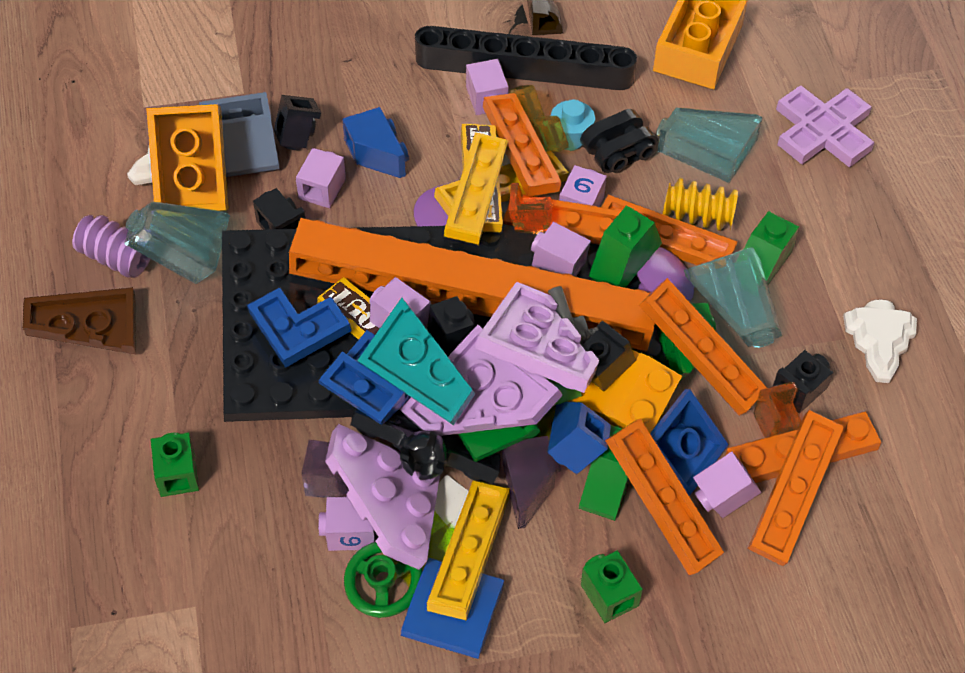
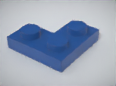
(297, 334)

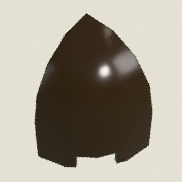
(544, 17)

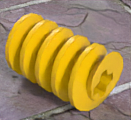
(700, 204)

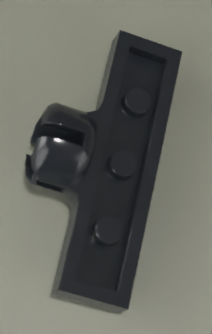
(426, 450)

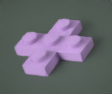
(824, 126)

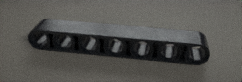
(527, 57)

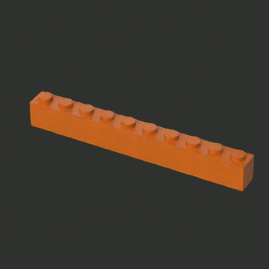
(439, 274)

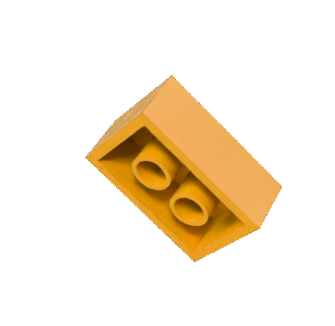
(699, 40)
(188, 156)

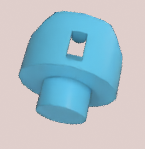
(575, 119)

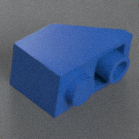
(374, 142)
(577, 436)

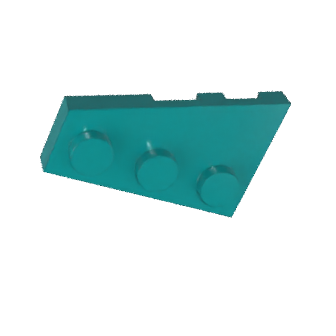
(417, 365)

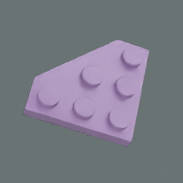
(536, 338)
(503, 396)
(382, 492)

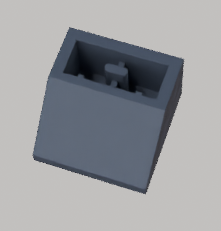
(247, 134)

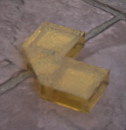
(546, 127)

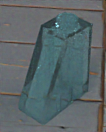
(709, 139)
(178, 237)
(739, 295)

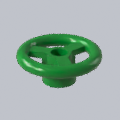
(370, 570)

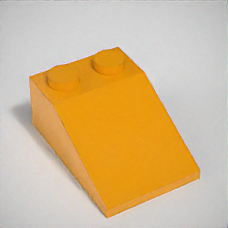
(637, 393)

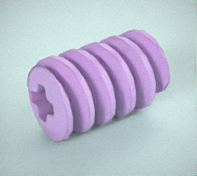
(105, 243)

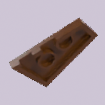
(84, 318)

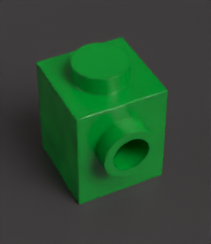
(174, 464)
(610, 586)

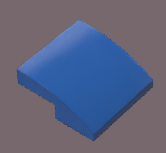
(361, 385)
(446, 632)

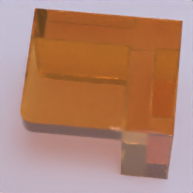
(531, 213)
(776, 410)

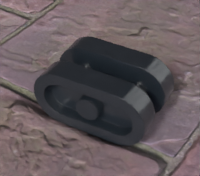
(619, 141)

